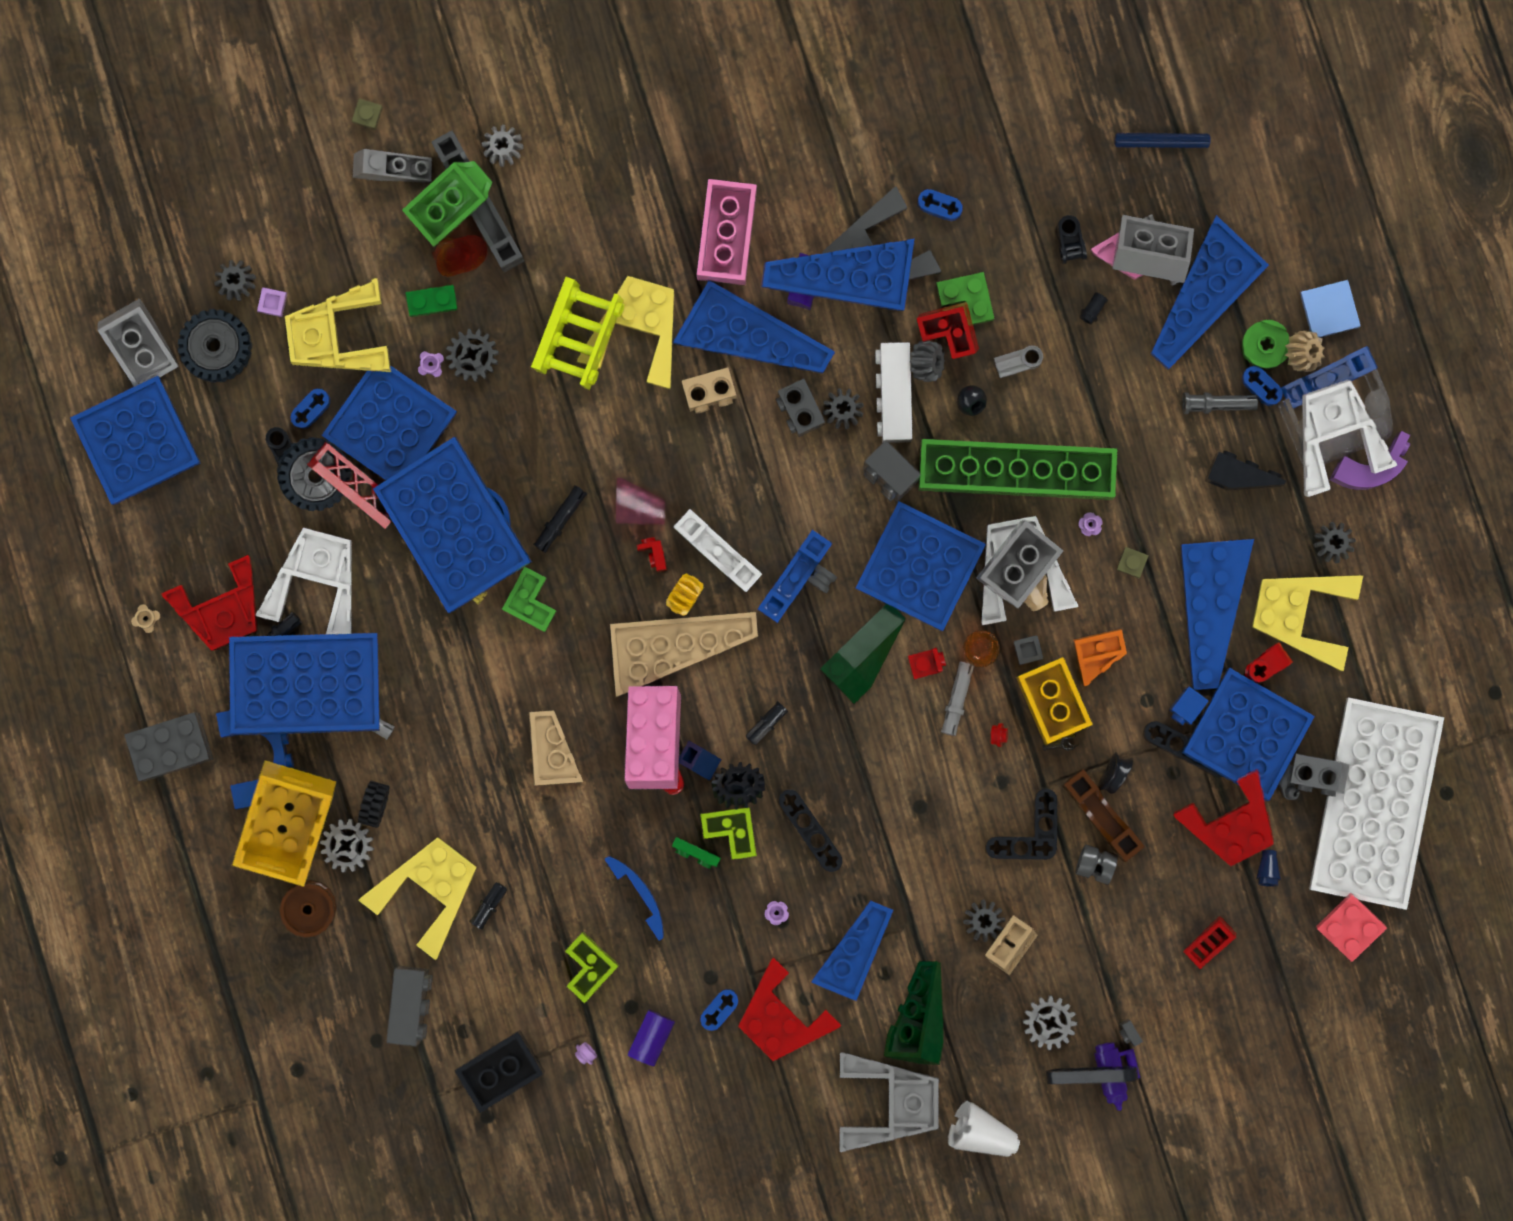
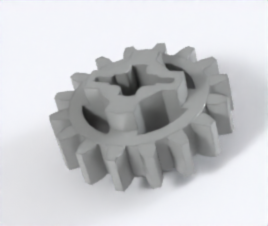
(340, 836)
(1045, 1033)

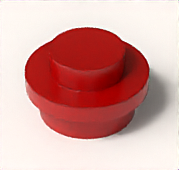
(999, 735)

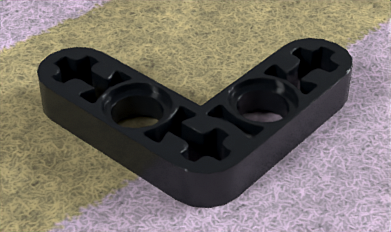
(1039, 835)

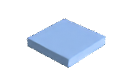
(1330, 309)

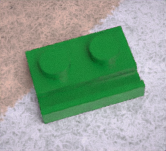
(704, 857)

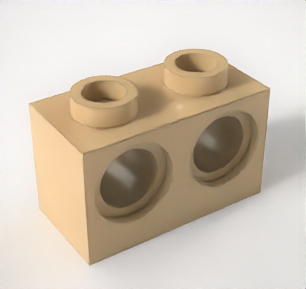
(707, 383)
(1011, 945)

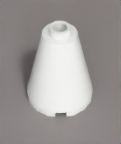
(981, 1132)

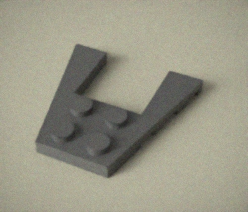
(884, 209)

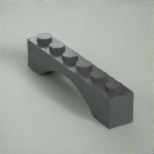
(485, 215)

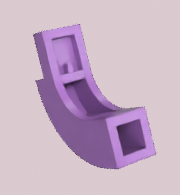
(1359, 476)

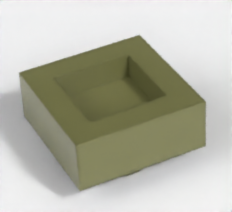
(367, 114)
(1132, 562)

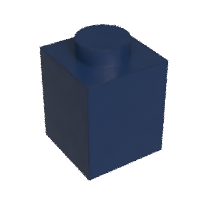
(699, 760)

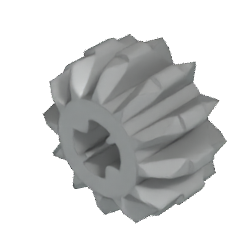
(500, 137)

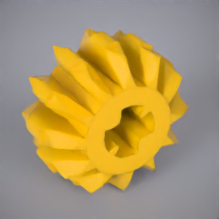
(684, 594)

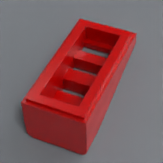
(1223, 942)

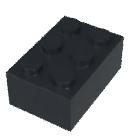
(500, 1071)

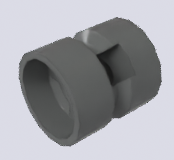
(1088, 860)

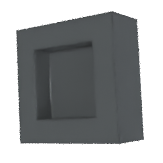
(1028, 650)
(1129, 1033)

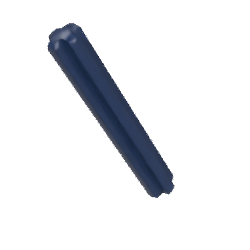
(1164, 140)

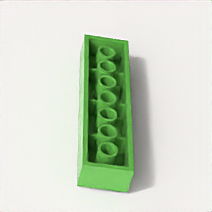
(1017, 469)

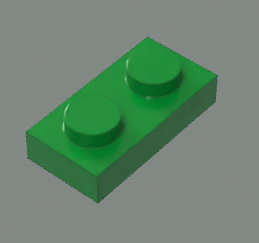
(431, 301)

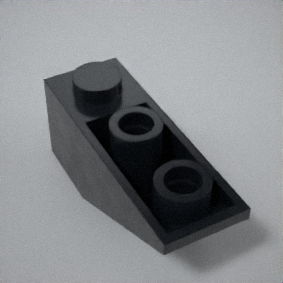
(1233, 474)

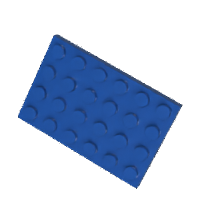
(452, 525)
(304, 684)

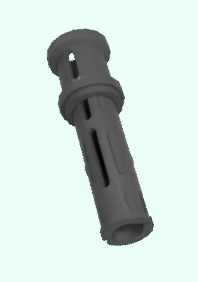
(1207, 403)

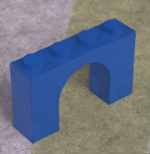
(244, 792)

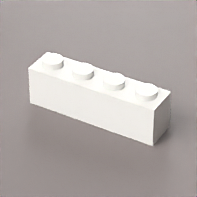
(895, 392)

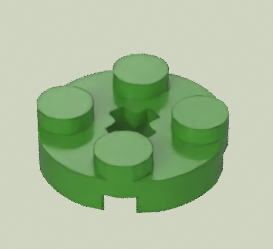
(1254, 351)

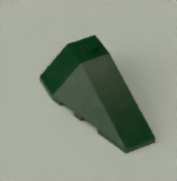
(861, 658)
(919, 1027)

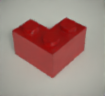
(953, 323)

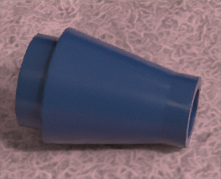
(1268, 870)

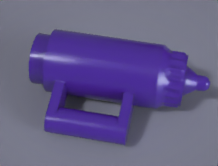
(1109, 1056)

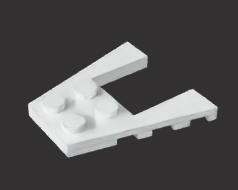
(1331, 414)
(318, 559)
(993, 606)

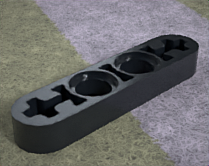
(1157, 742)
(808, 832)
(1092, 1075)

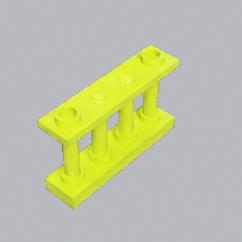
(554, 337)

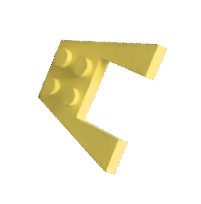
(649, 310)
(314, 333)
(1283, 608)
(439, 872)

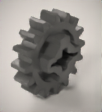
(462, 360)

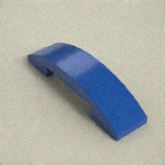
(1348, 368)
(794, 576)
(655, 921)

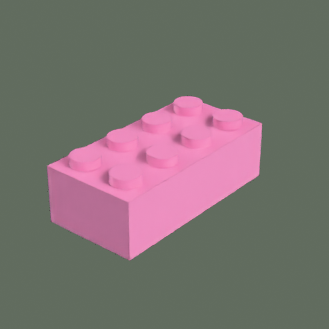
(726, 232)
(653, 737)

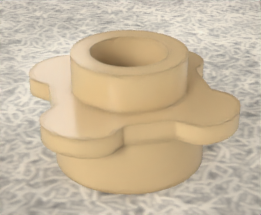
(148, 625)

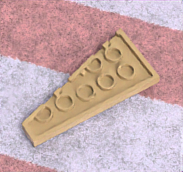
(662, 647)

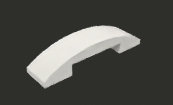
(717, 550)

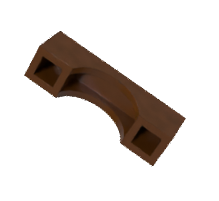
(1102, 815)

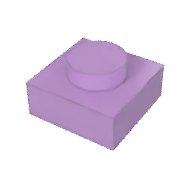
(272, 302)

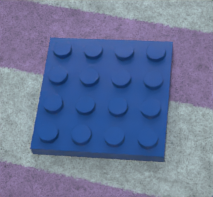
(388, 422)
(135, 440)
(920, 566)
(1248, 731)

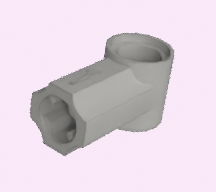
(1016, 362)

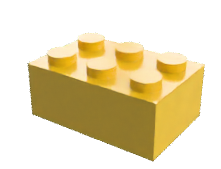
(1054, 701)

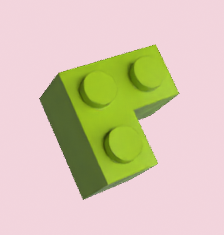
(736, 825)
(596, 966)

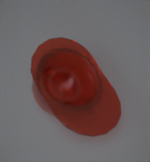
(459, 254)

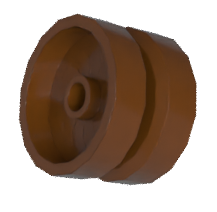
(311, 923)

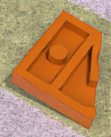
(1098, 653)

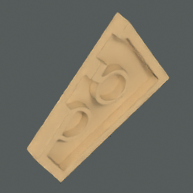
(550, 753)

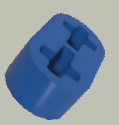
(939, 211)
(1266, 382)
(314, 413)
(714, 1005)

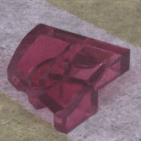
(637, 505)

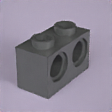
(806, 406)
(1320, 770)

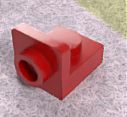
(656, 558)
(926, 663)

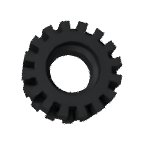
(373, 804)

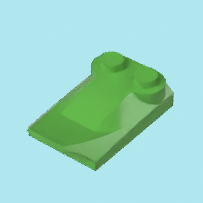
(449, 200)

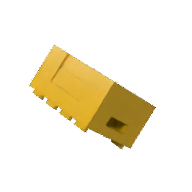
(290, 853)

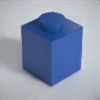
(1188, 706)

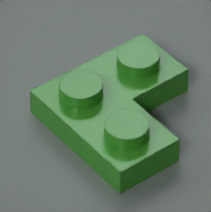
(970, 290)
(523, 601)

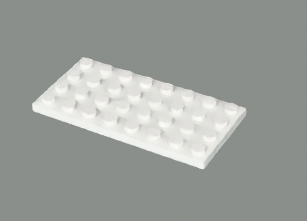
(1377, 825)

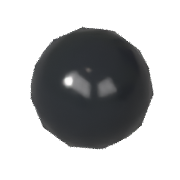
(971, 400)

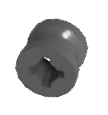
(822, 579)

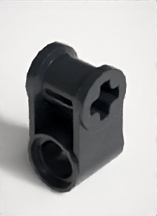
(1070, 241)
(278, 450)

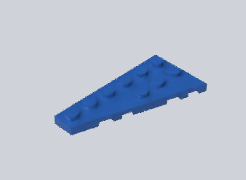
(856, 275)
(1216, 279)
(739, 329)
(1212, 593)

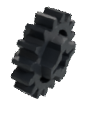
(738, 785)

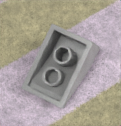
(137, 343)

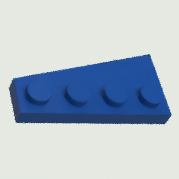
(851, 959)

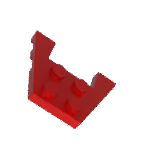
(223, 616)
(1238, 832)
(774, 1025)

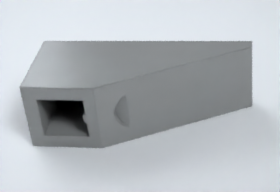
(391, 166)

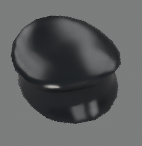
(1115, 773)

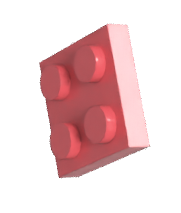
(1351, 927)

